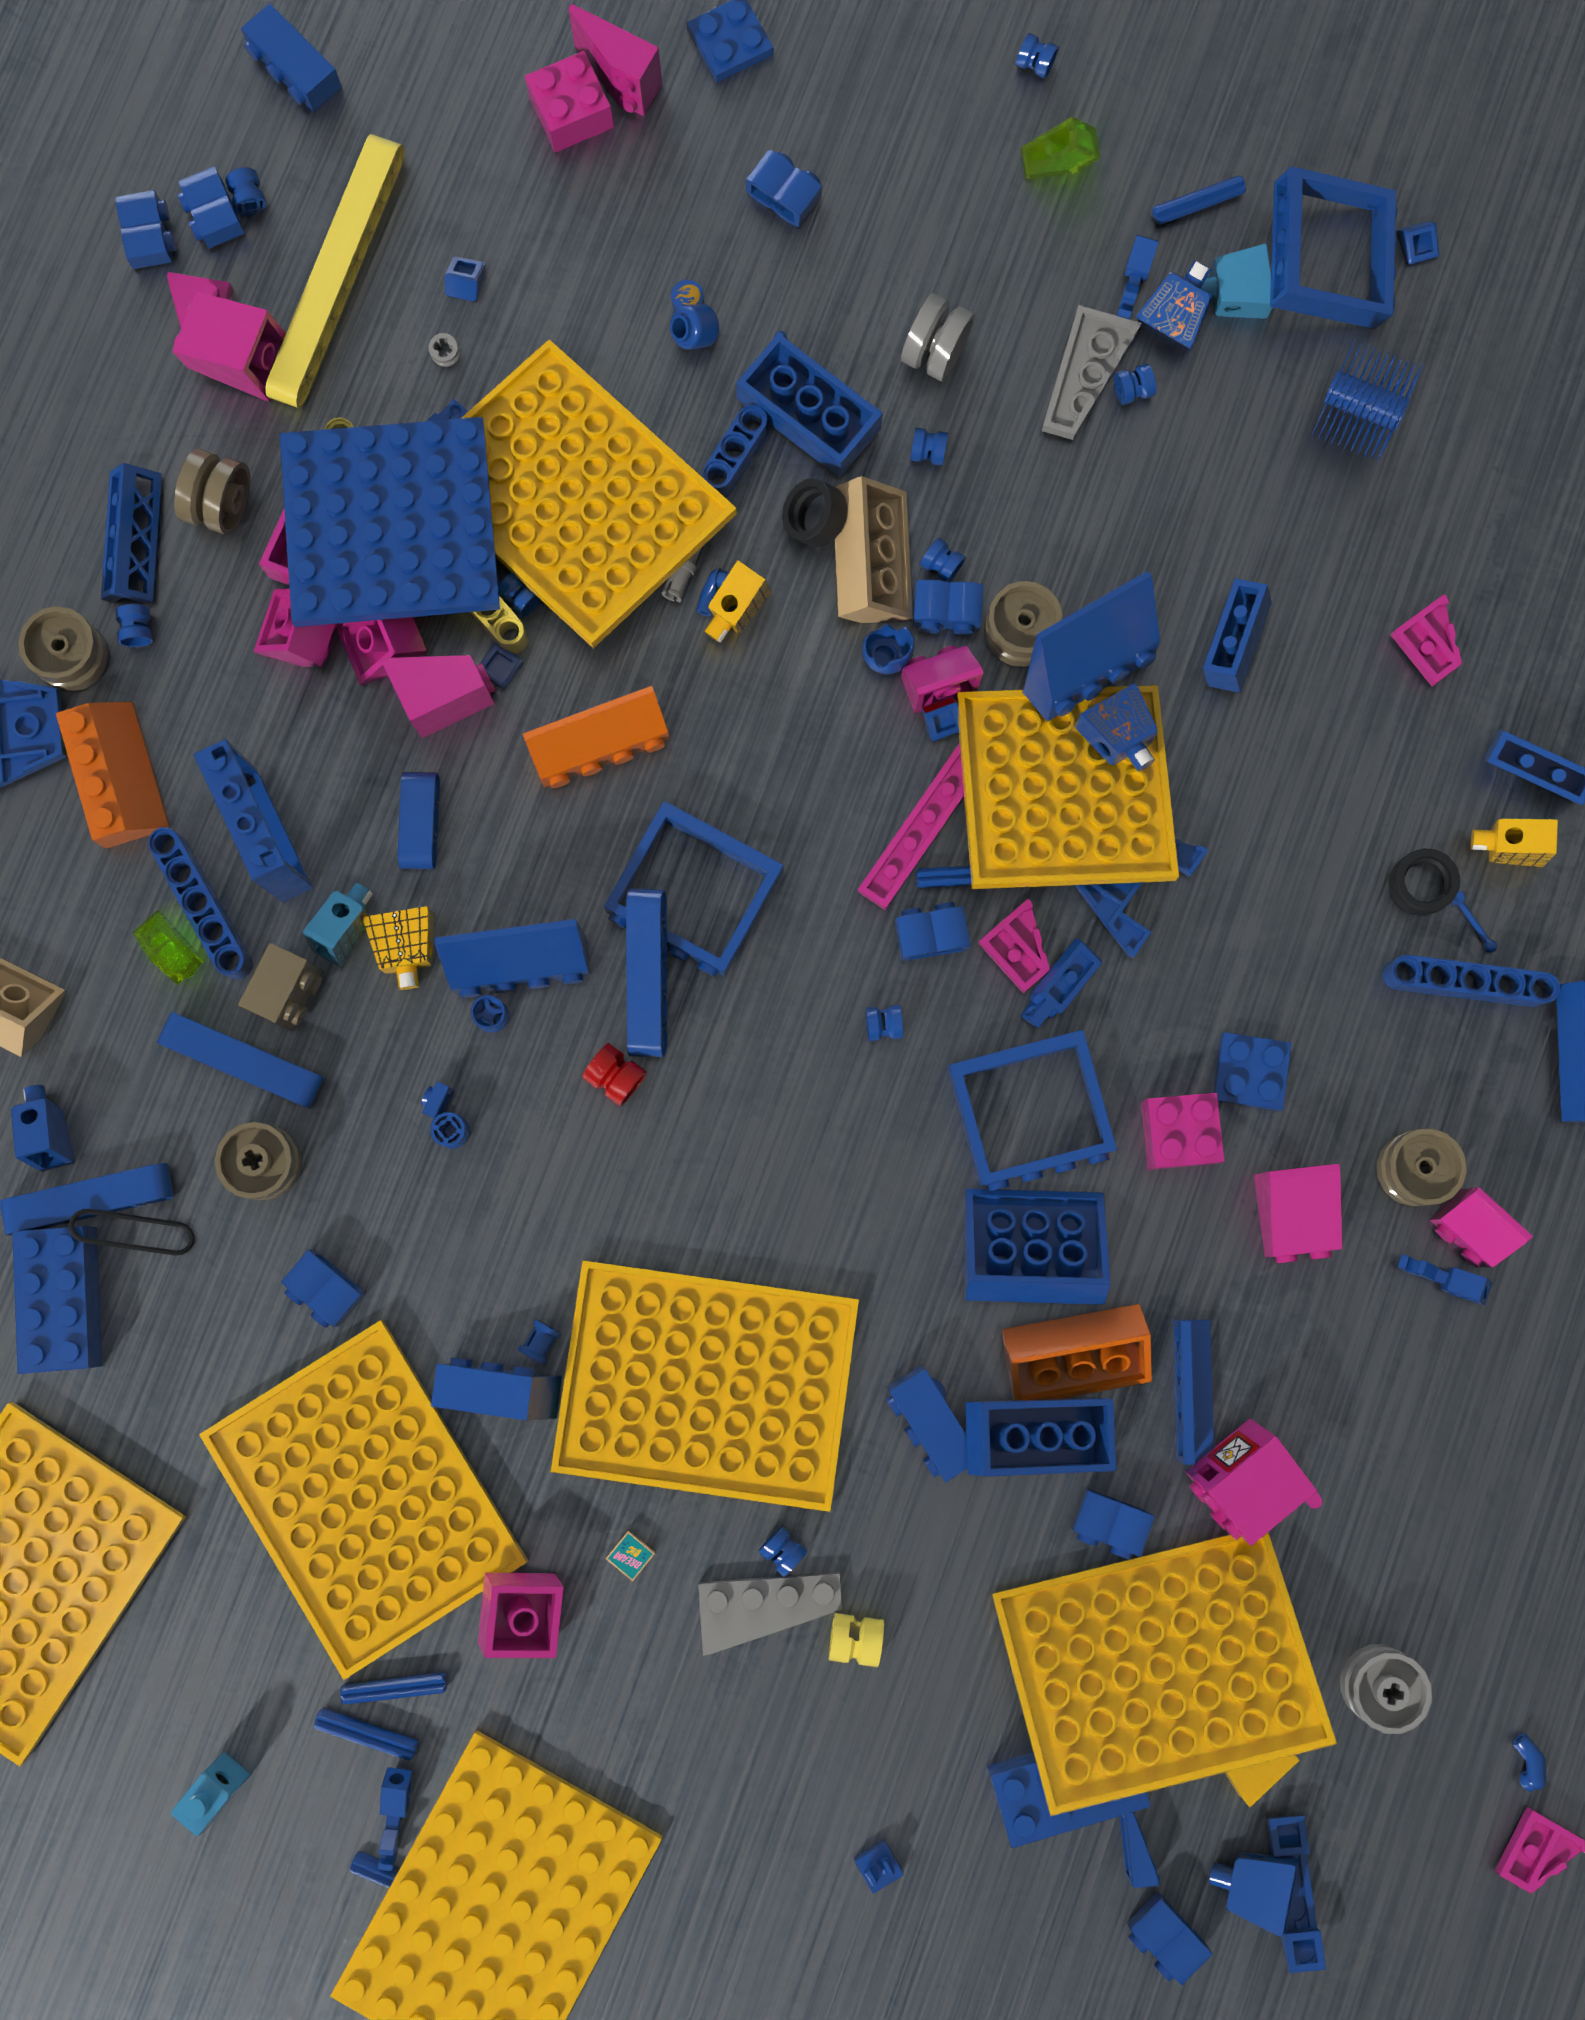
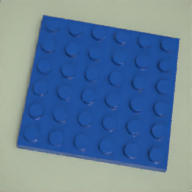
(388, 522)

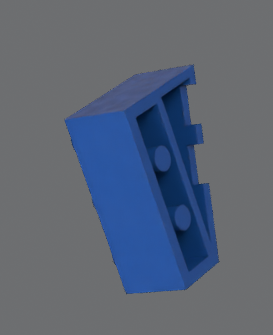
(496, 1391)

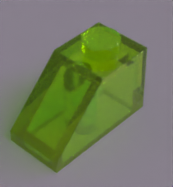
(1061, 150)
(167, 948)

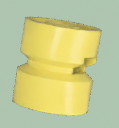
(869, 1640)

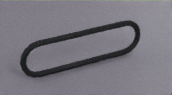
(135, 1218)

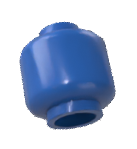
(694, 326)

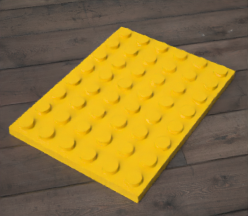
(587, 495)
(705, 1386)
(363, 1498)
(70, 1564)
(1161, 1671)
(498, 1898)

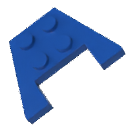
(28, 729)
(1111, 899)

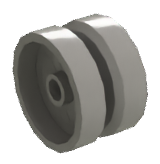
(937, 337)
(1406, 1685)

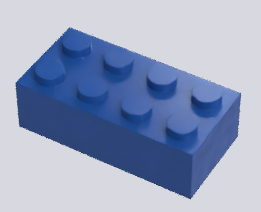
(809, 405)
(56, 1300)
(1040, 1436)
(1026, 1810)

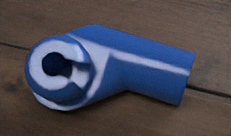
(709, 590)
(1535, 1763)

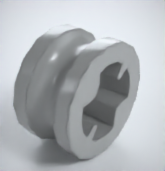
(437, 341)

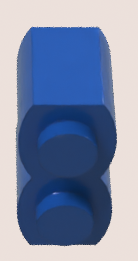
(784, 187)
(211, 208)
(144, 229)
(948, 606)
(932, 932)
(322, 1288)
(1112, 1523)
(1169, 1939)

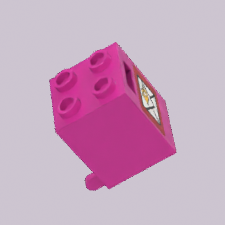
(1251, 1483)

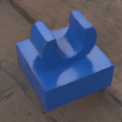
(878, 1866)

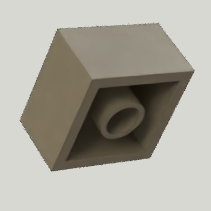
(281, 987)

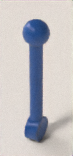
(1489, 944)

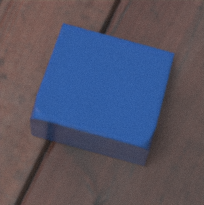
(1419, 242)
(464, 278)

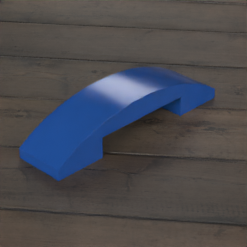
(1302, 1938)

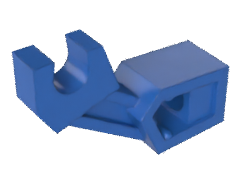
(1137, 269)
(1454, 1281)
(394, 1803)

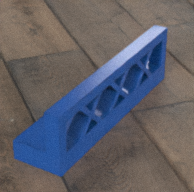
(119, 534)
(1193, 1390)

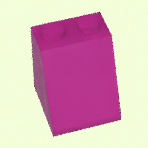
(229, 342)
(439, 689)
(1300, 1212)

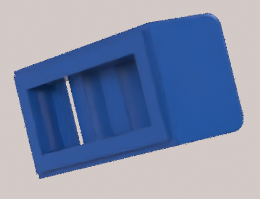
(1137, 1859)

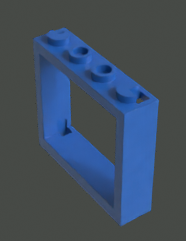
(1286, 248)
(253, 821)
(722, 843)
(1019, 1054)

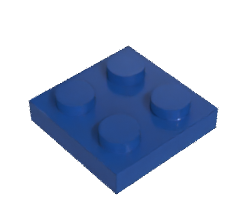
(730, 38)
(1252, 1071)

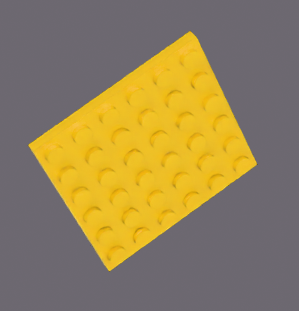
(1051, 806)

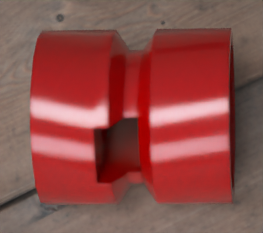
(614, 1074)

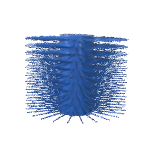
(1368, 401)

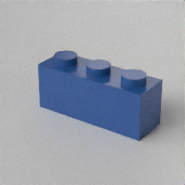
(290, 58)
(1237, 635)
(1537, 766)
(930, 1423)

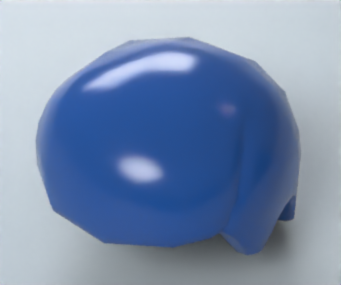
(888, 649)

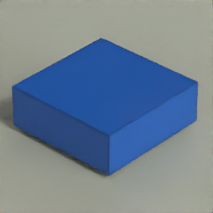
(501, 665)

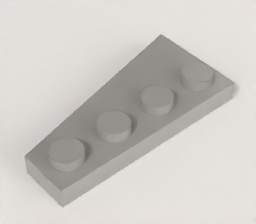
(1089, 360)
(757, 1607)

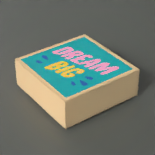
(630, 1555)

